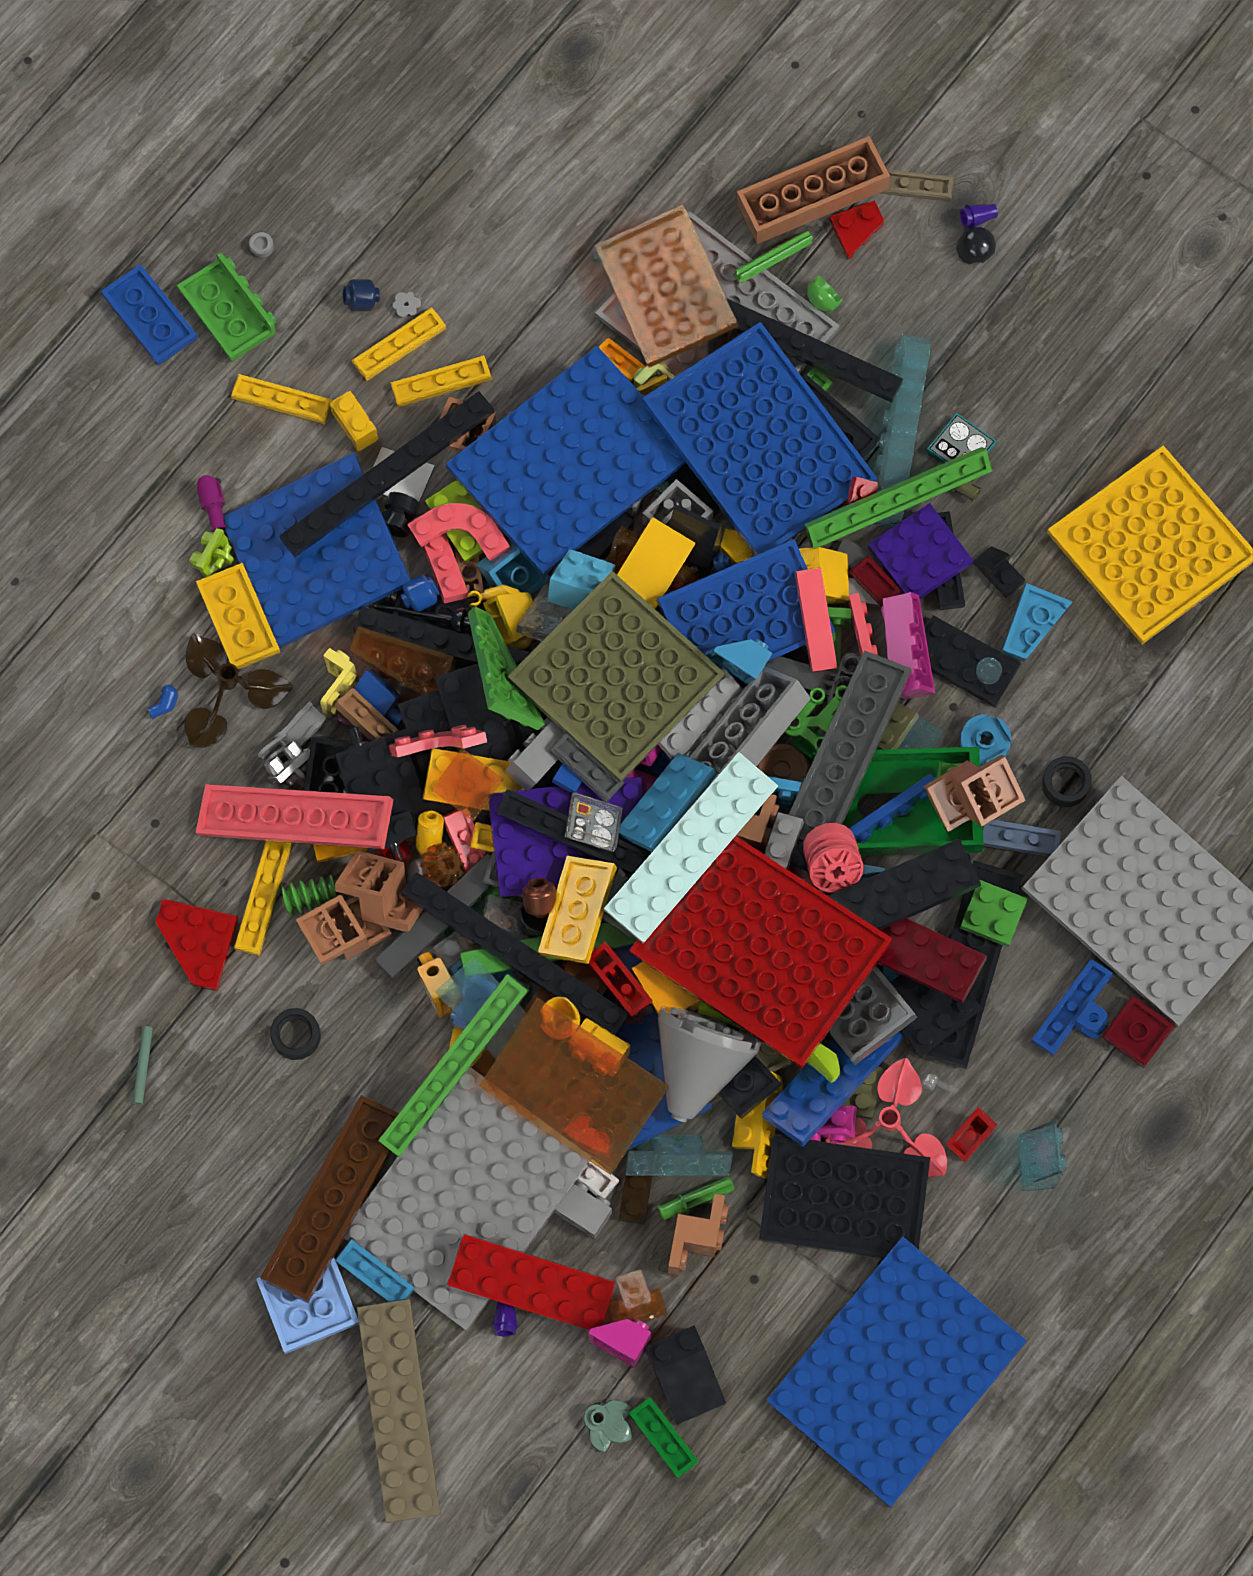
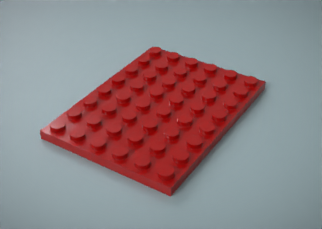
(765, 950)

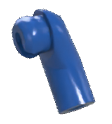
(167, 702)

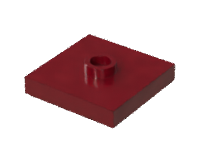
(1138, 1031)

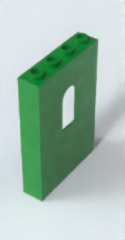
(893, 773)

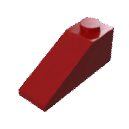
(619, 979)

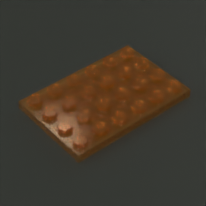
(666, 286)
(574, 1086)

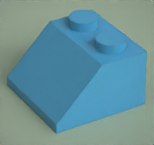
(512, 570)
(742, 658)

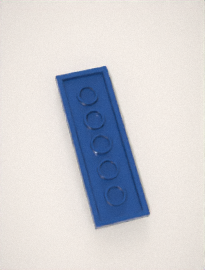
(812, 1099)

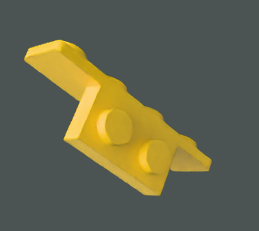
(757, 1134)

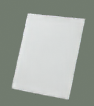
(414, 483)

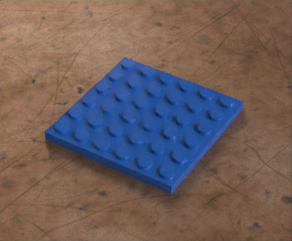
(330, 578)

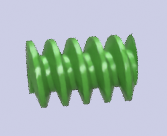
(308, 895)

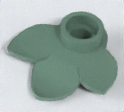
(612, 1424)

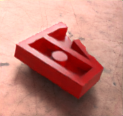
(856, 226)

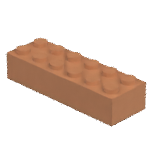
(813, 190)

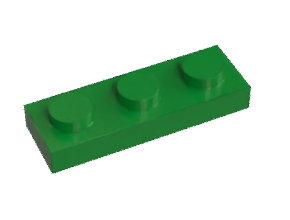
(663, 1438)

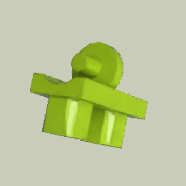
(215, 553)

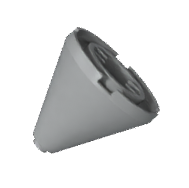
(699, 1058)

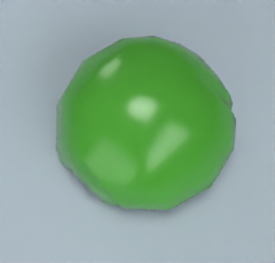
(822, 295)

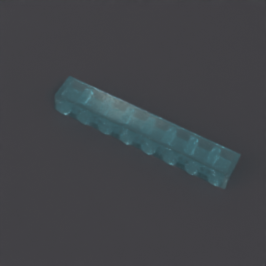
(902, 418)

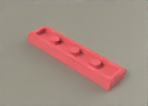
(816, 620)

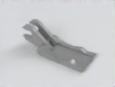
(300, 730)

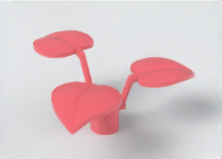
(901, 1086)

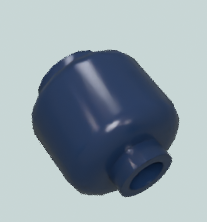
(360, 295)

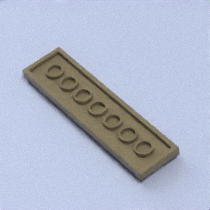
(398, 1411)

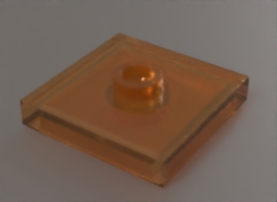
(467, 784)

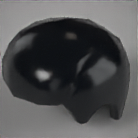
(976, 245)
(530, 925)

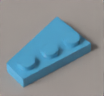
(1032, 620)

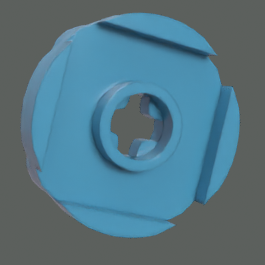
(988, 727)

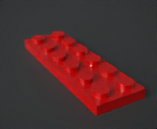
(530, 1283)

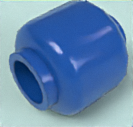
(419, 593)

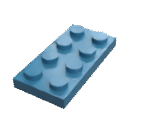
(666, 802)

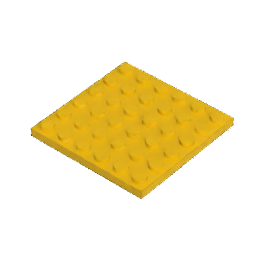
(1152, 544)

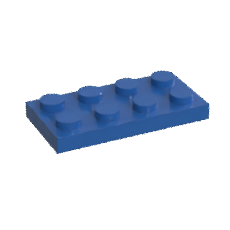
(149, 314)

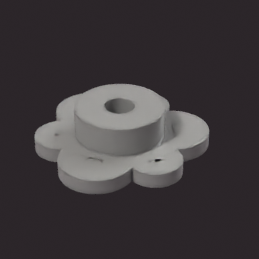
(406, 299)

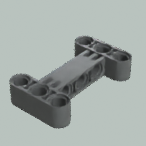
(826, 679)

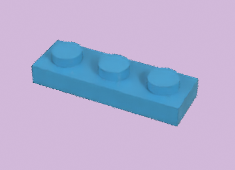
(374, 1273)

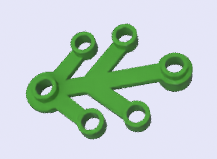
(822, 721)

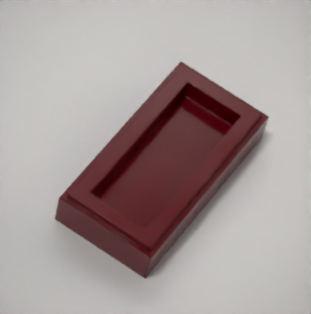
(874, 580)

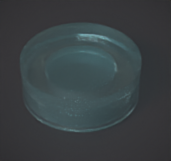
(989, 670)

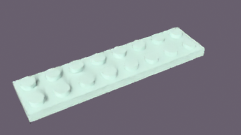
(690, 847)

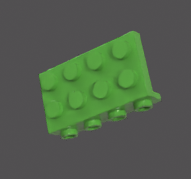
(228, 307)

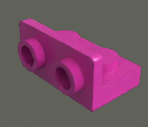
(839, 1126)

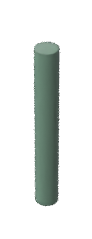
(142, 1066)

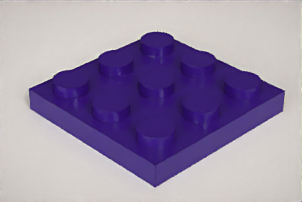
(920, 552)

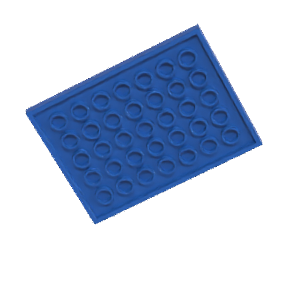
(758, 439)
(567, 461)
(896, 1371)

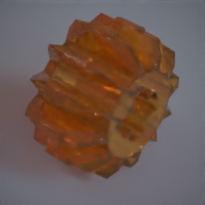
(442, 864)

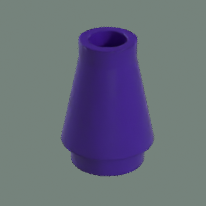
(977, 214)
(505, 1320)

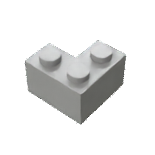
(675, 495)

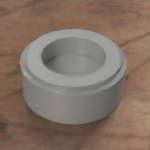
(261, 245)

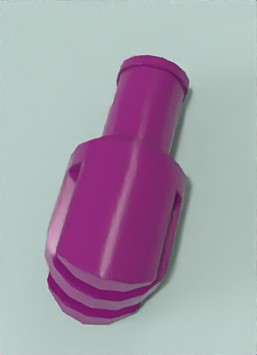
(211, 500)

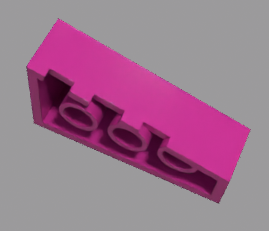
(908, 642)

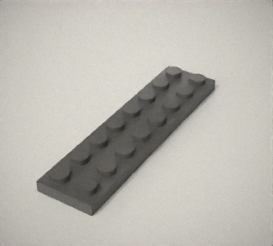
(850, 742)

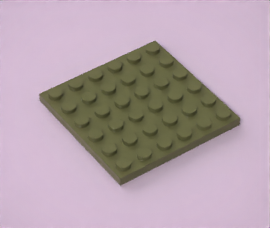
(616, 676)

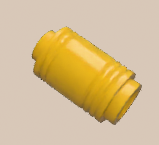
(429, 830)

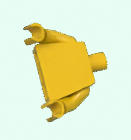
(507, 609)

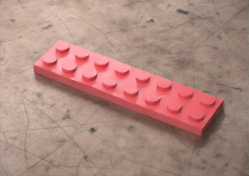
(294, 816)

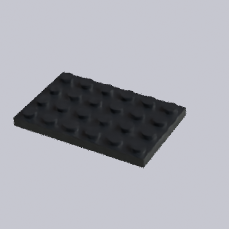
(843, 1197)

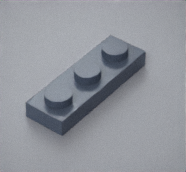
(1020, 838)

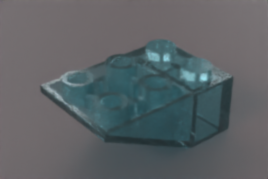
(1040, 1157)

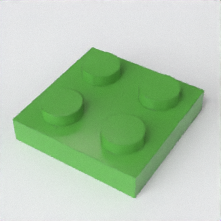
(994, 913)

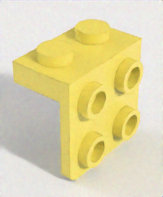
(339, 666)

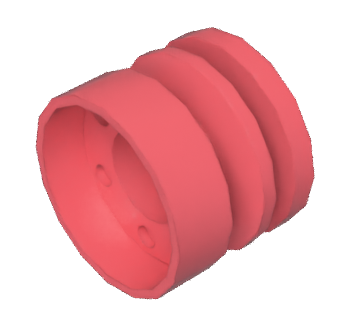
(832, 857)

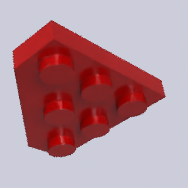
(198, 940)

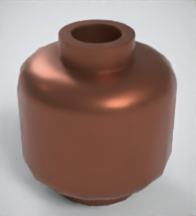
(539, 897)

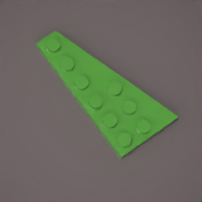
(495, 665)

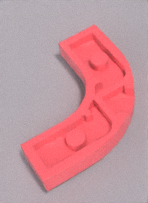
(464, 518)
(458, 736)

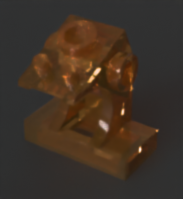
(636, 1299)

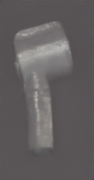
(931, 1081)

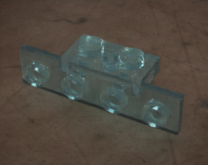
(678, 1157)

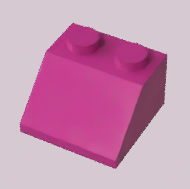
(622, 1339)

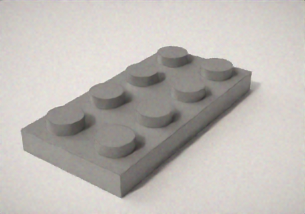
(702, 718)

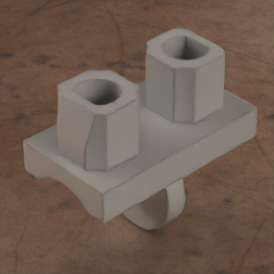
(280, 771)

